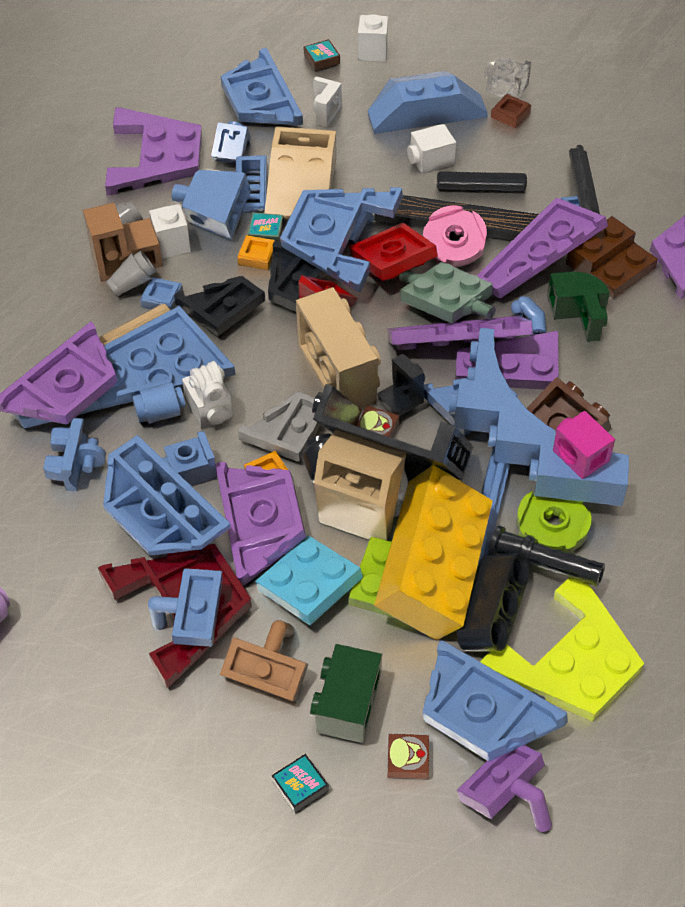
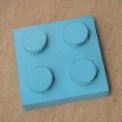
(309, 579)

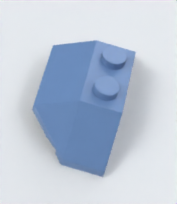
(424, 102)
(157, 503)

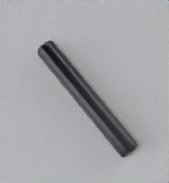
(583, 179)

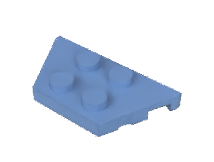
(260, 93)
(485, 707)

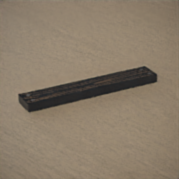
(499, 222)

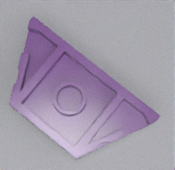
(670, 252)
(63, 381)
(261, 515)

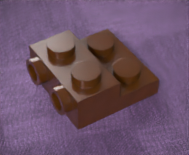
(612, 257)
(565, 401)

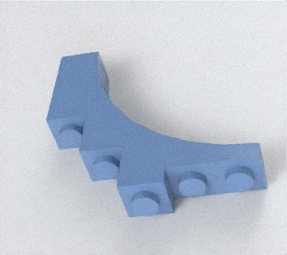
(521, 438)

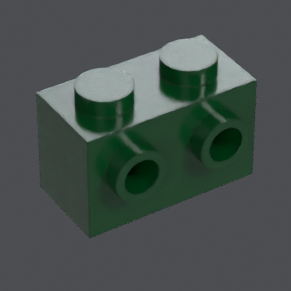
(347, 692)

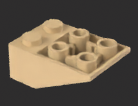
(298, 162)
(358, 485)

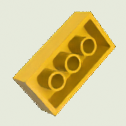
(434, 553)

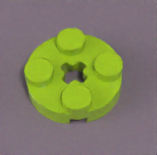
(566, 536)

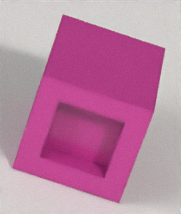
(583, 444)

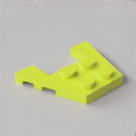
(585, 666)

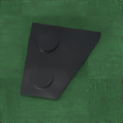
(285, 276)

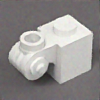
(207, 395)

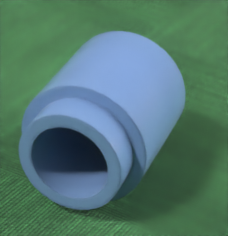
(158, 403)

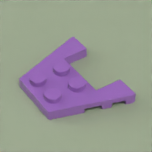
(167, 151)

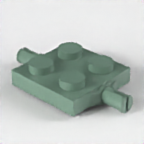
(447, 292)

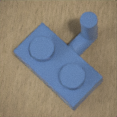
(194, 609)

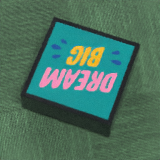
(300, 783)

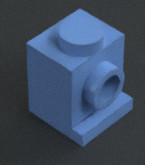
(192, 459)

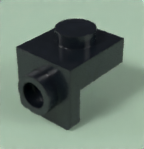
(407, 387)

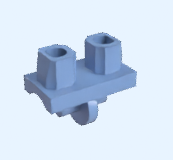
(77, 452)

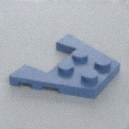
(324, 224)

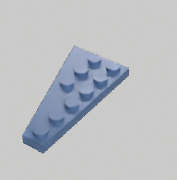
(152, 356)

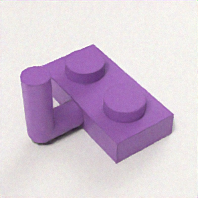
(504, 778)

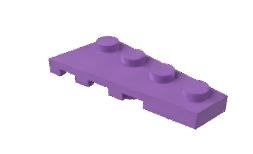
(544, 241)
(468, 331)

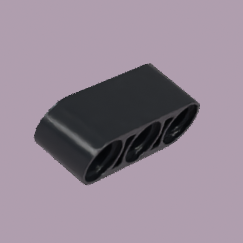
(494, 602)

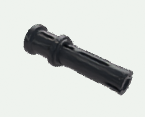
(546, 557)

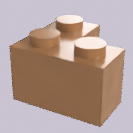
(114, 242)

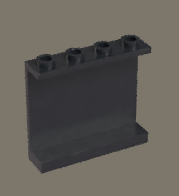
(449, 450)

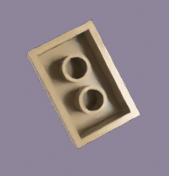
(337, 347)

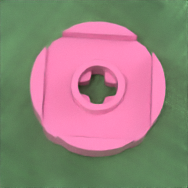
(462, 222)

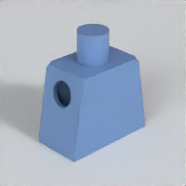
(214, 200)

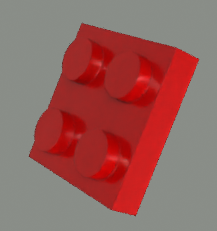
(394, 251)

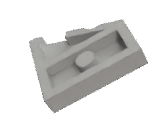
(284, 427)

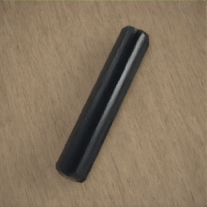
(481, 181)

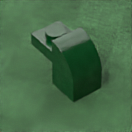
(579, 296)

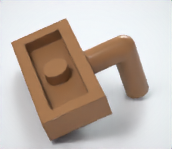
(265, 666)

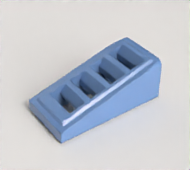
(255, 164)

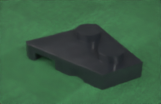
(222, 303)

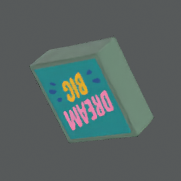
(266, 226)

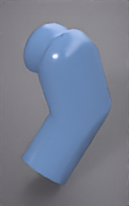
(532, 311)

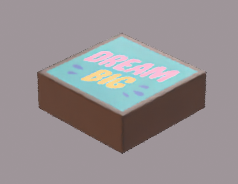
(321, 55)

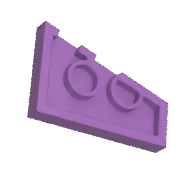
(523, 361)

